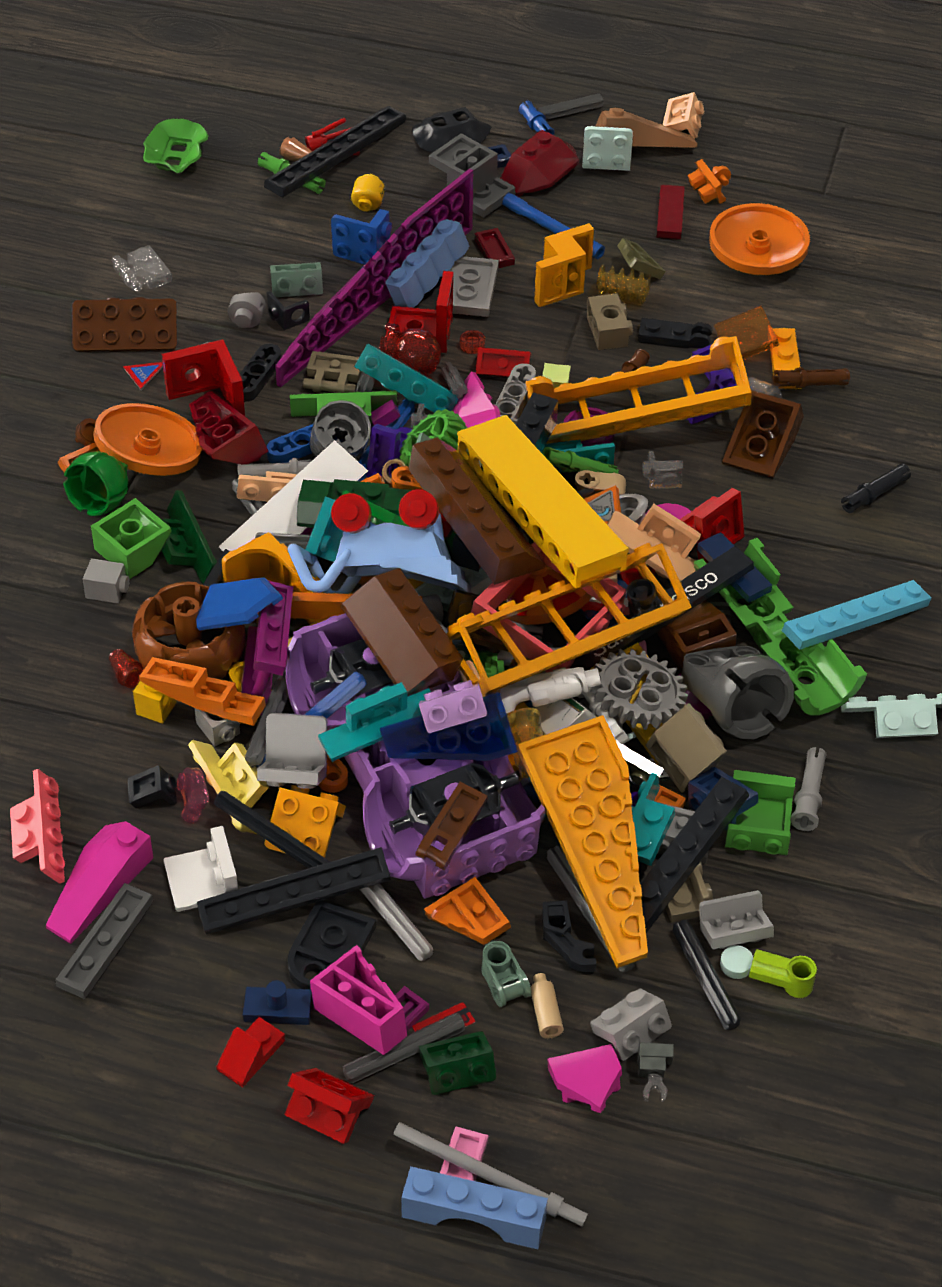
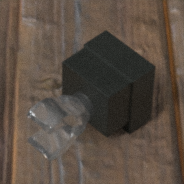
(652, 1064)

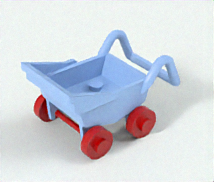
(384, 547)

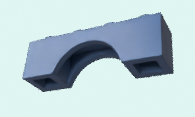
(510, 1213)

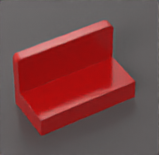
(499, 361)

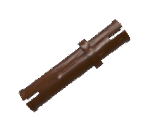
(818, 377)

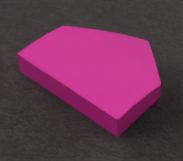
(587, 1075)

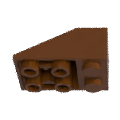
(697, 631)

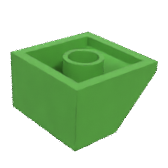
(130, 537)

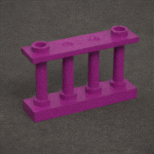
(267, 645)

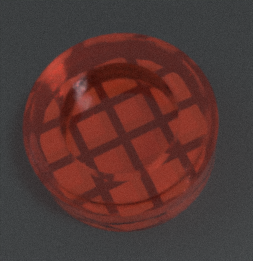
(471, 340)

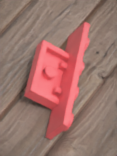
(38, 829)

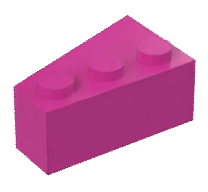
(359, 1001)

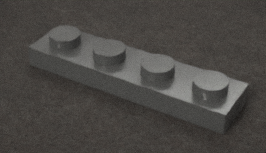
(104, 941)

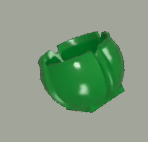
(96, 483)

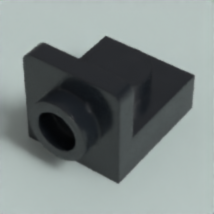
(151, 786)

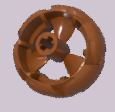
(179, 606)

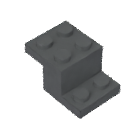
(466, 153)

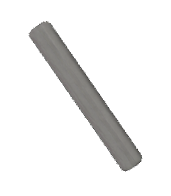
(398, 921)

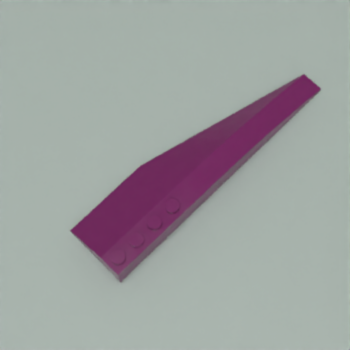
(368, 286)

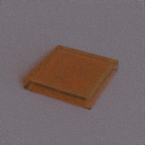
(752, 331)

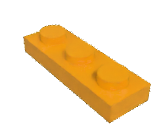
(785, 355)

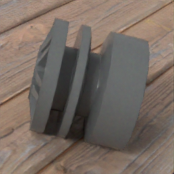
(343, 421)

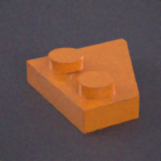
(469, 912)

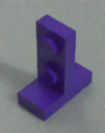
(384, 446)

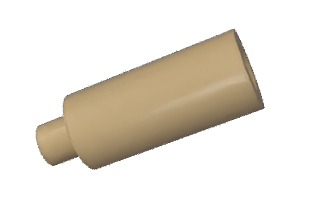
(546, 1007)

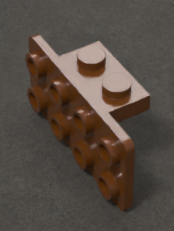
(124, 324)

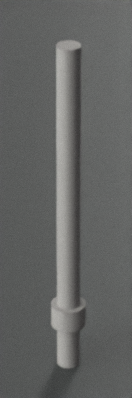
(555, 1203)

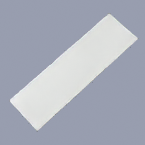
(280, 512)

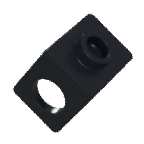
(283, 314)

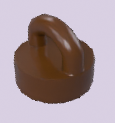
(85, 431)

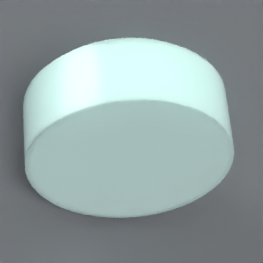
(736, 962)

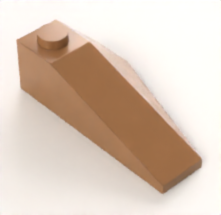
(645, 132)

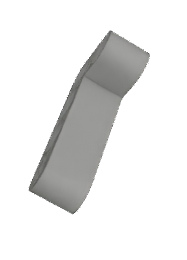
(514, 394)

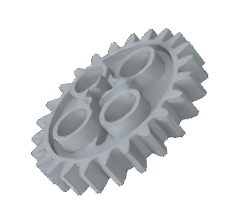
(658, 698)

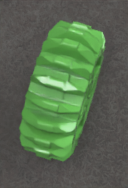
(441, 424)

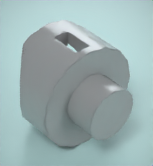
(246, 309)

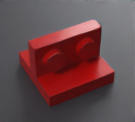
(717, 516)
(326, 1103)

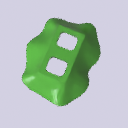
(171, 133)

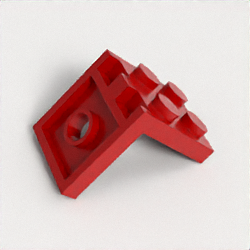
(435, 321)
(213, 371)

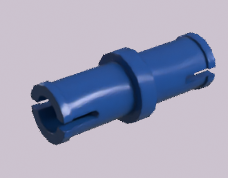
(535, 119)

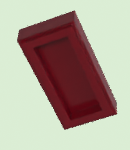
(494, 247)

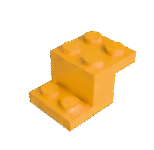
(564, 265)

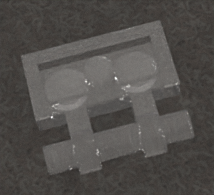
(148, 266)

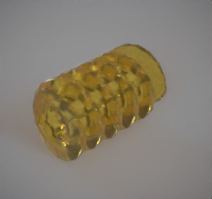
(623, 284)

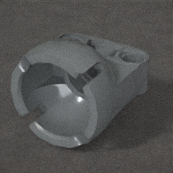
(739, 688)

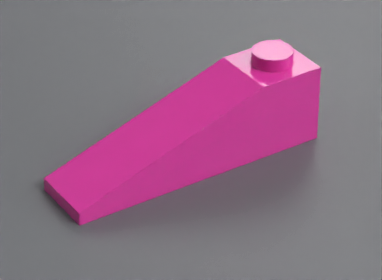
(476, 404)
(101, 870)

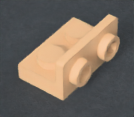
(684, 113)

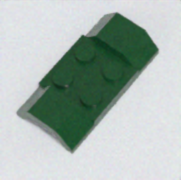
(314, 492)

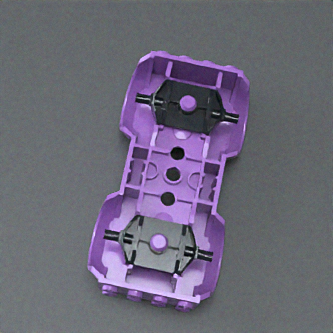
(402, 793)

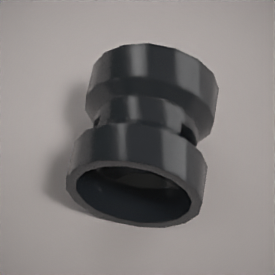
(641, 597)

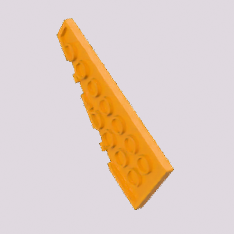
(589, 806)

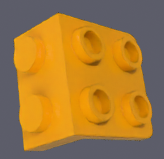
(306, 817)

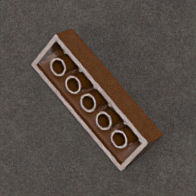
(473, 511)

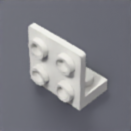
(201, 872)

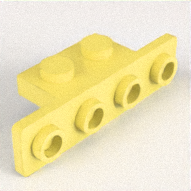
(230, 774)

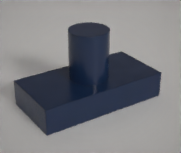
(277, 1004)

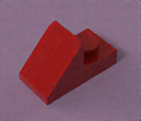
(249, 1050)

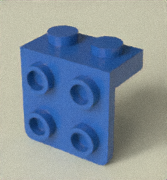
(358, 239)

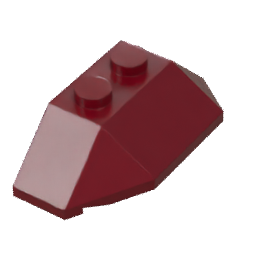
(539, 163)

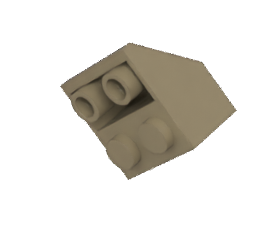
(685, 747)

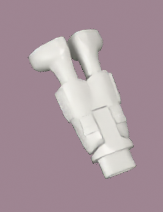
(550, 687)

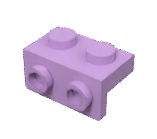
(452, 708)

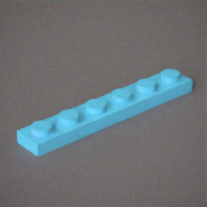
(856, 614)

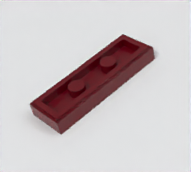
(670, 212)

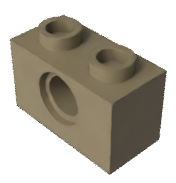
(608, 321)

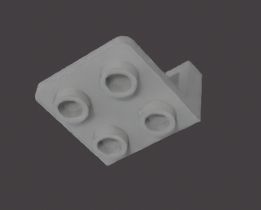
(294, 750)

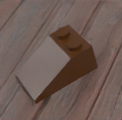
(764, 434)

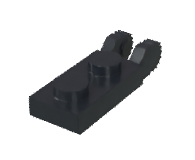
(674, 333)

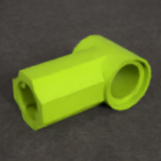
(784, 972)

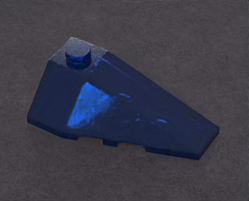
(473, 740)

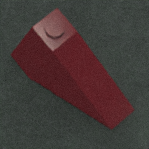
(225, 431)

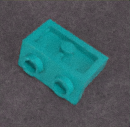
(325, 535)

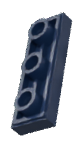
(751, 585)

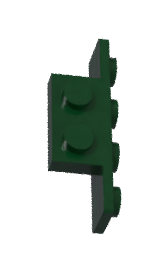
(186, 541)

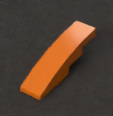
(194, 687)

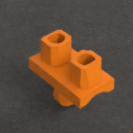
(712, 179)

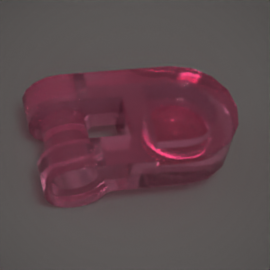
(193, 792)

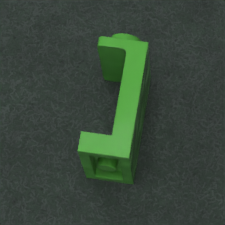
(768, 822)

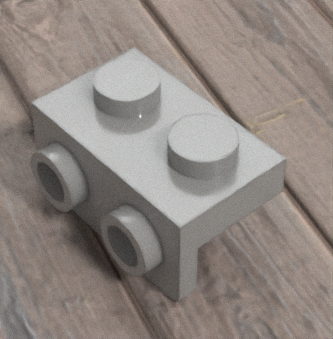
(734, 920)
(632, 1021)

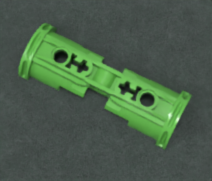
(829, 668)

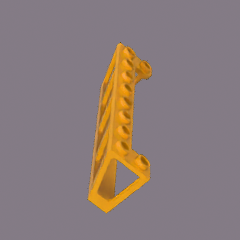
(723, 354)
(575, 647)

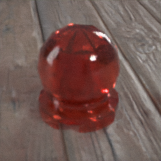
(413, 348)

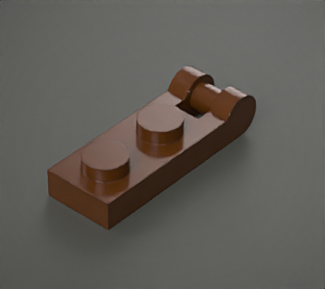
(452, 824)

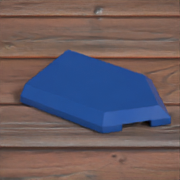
(235, 603)

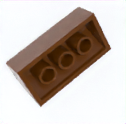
(402, 632)

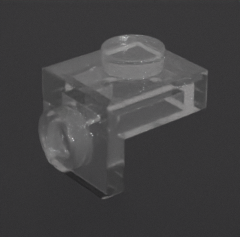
(662, 473)

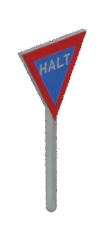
(143, 373)

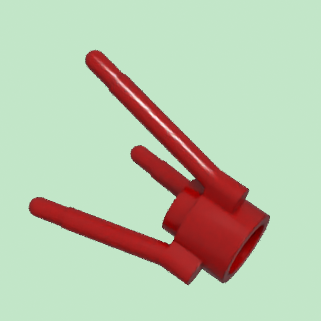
(318, 137)

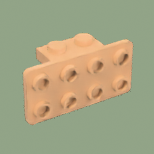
(657, 528)

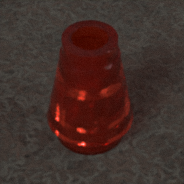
(125, 668)

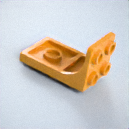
(261, 559)

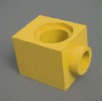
(152, 703)

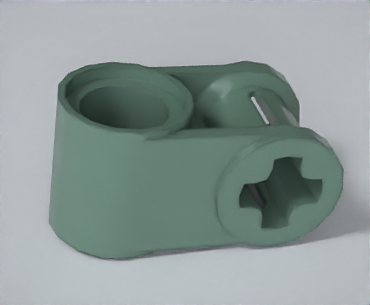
(505, 978)

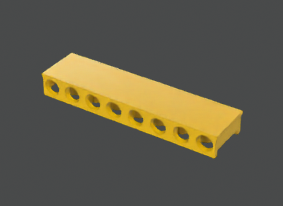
(543, 498)

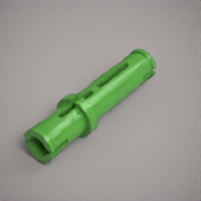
(275, 165)
(570, 462)

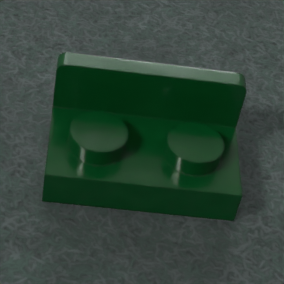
(458, 1062)

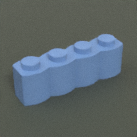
(426, 265)

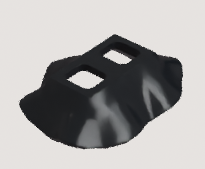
(432, 138)

